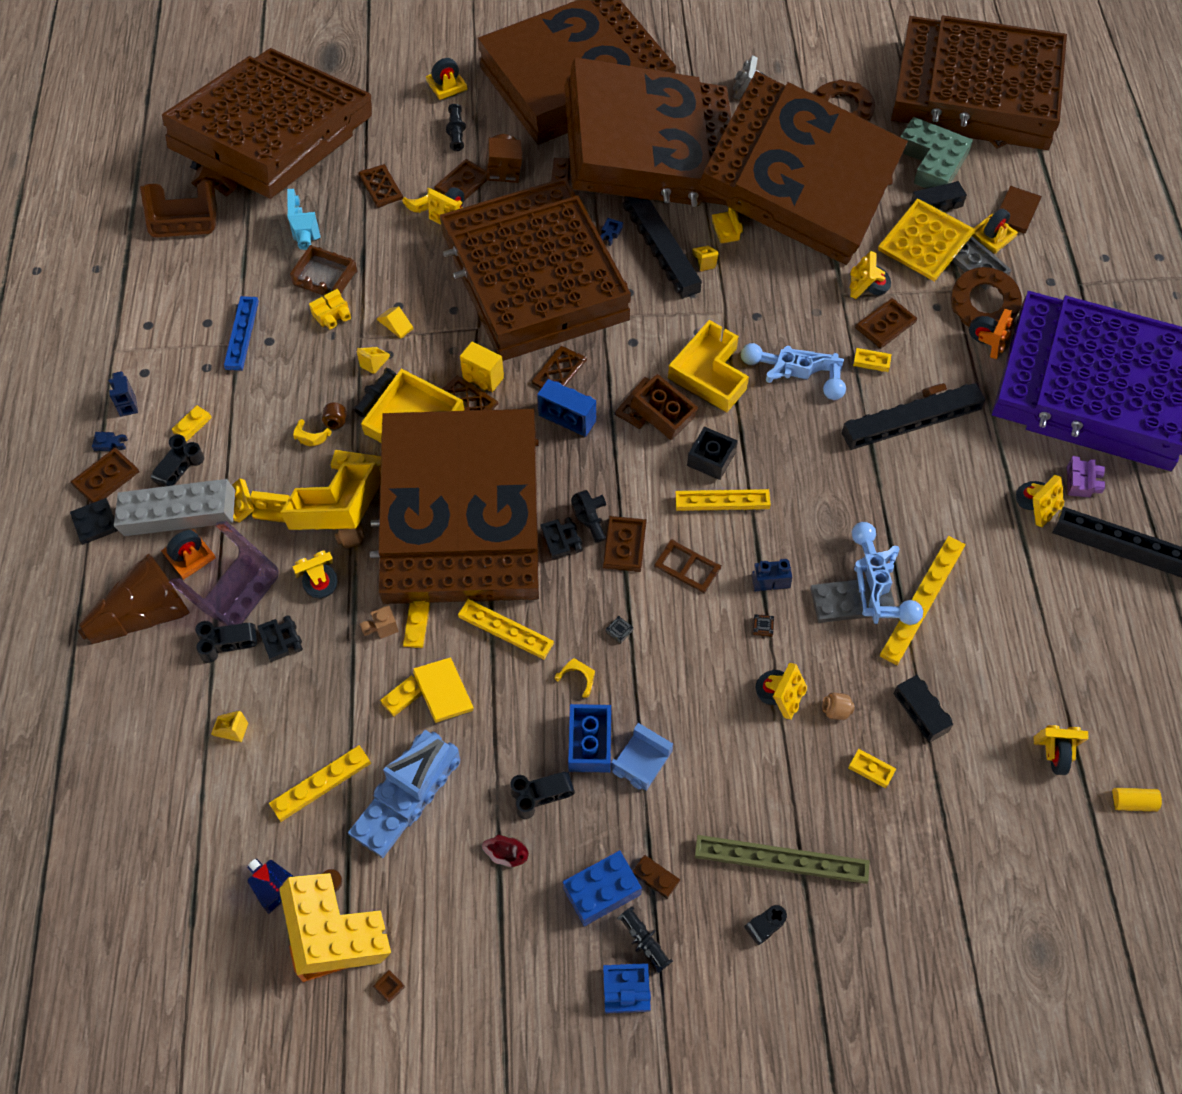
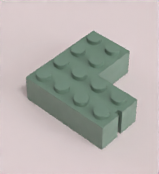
(938, 149)

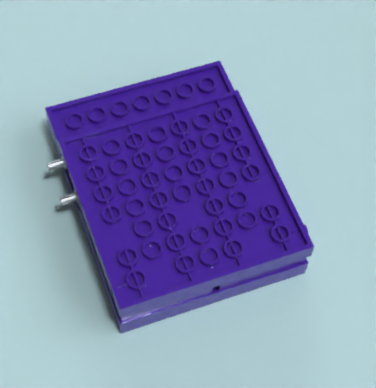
(1095, 379)

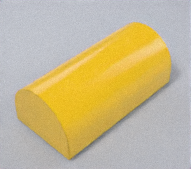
(1137, 799)

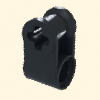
(764, 926)

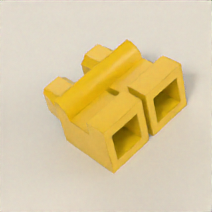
(330, 309)

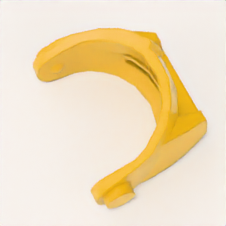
(417, 205)
(307, 438)
(573, 665)

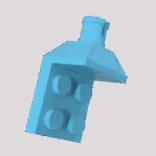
(303, 225)

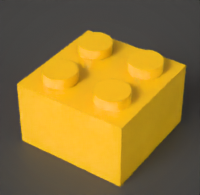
(482, 367)

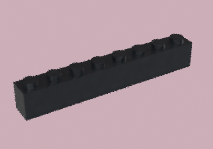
(663, 246)
(912, 416)
(1119, 541)

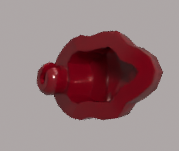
(506, 850)

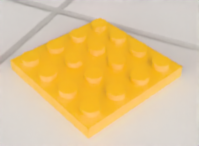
(926, 239)

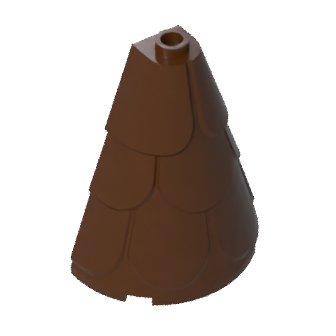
(134, 604)

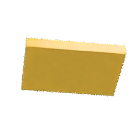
(443, 690)

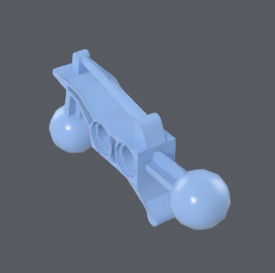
(800, 365)
(909, 611)

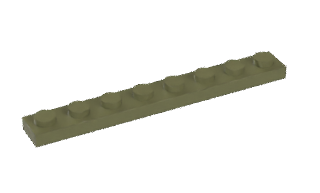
(782, 859)

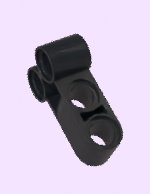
(177, 461)
(224, 639)
(540, 791)

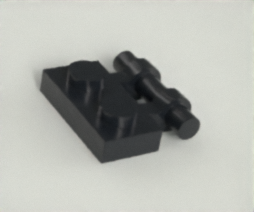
(555, 538)
(273, 639)

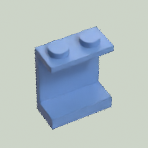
(642, 757)

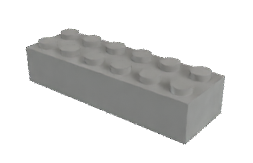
(174, 507)

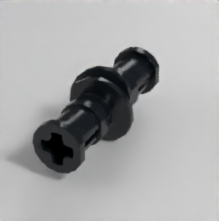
(455, 127)
(374, 392)
(644, 939)

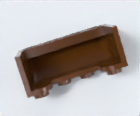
(179, 216)

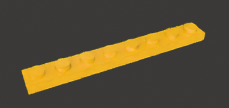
(925, 596)

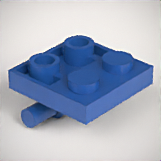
(626, 988)

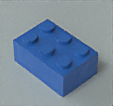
(566, 407)
(589, 738)
(602, 888)

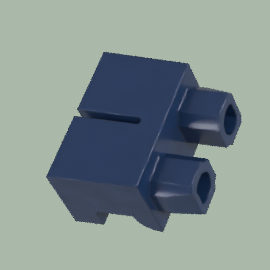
(122, 394)
(772, 574)

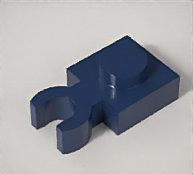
(611, 230)
(107, 440)

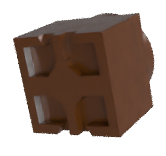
(503, 158)

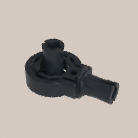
(585, 511)

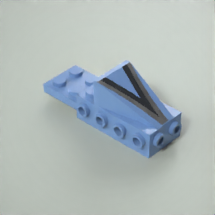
(405, 792)

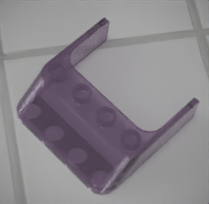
(239, 587)

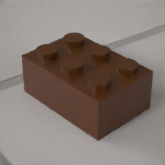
(664, 407)

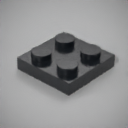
(93, 521)

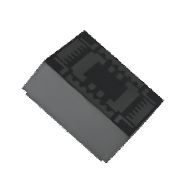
(619, 629)

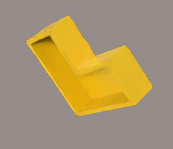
(703, 367)
(408, 394)
(334, 506)
(322, 936)

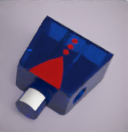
(266, 883)

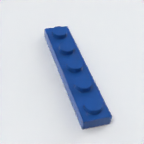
(241, 333)

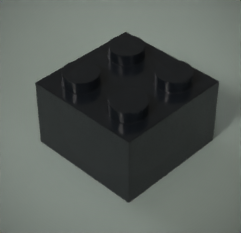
(712, 453)

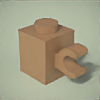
(382, 622)

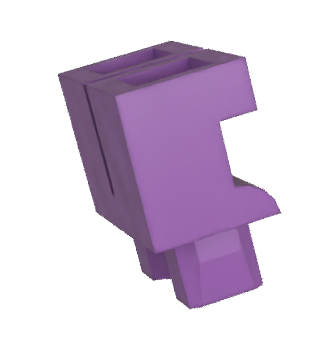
(1082, 478)

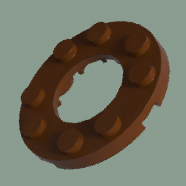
(855, 90)
(984, 275)

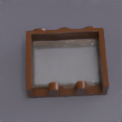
(323, 271)

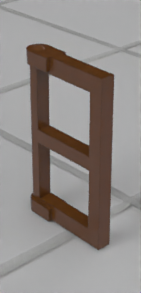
(681, 576)

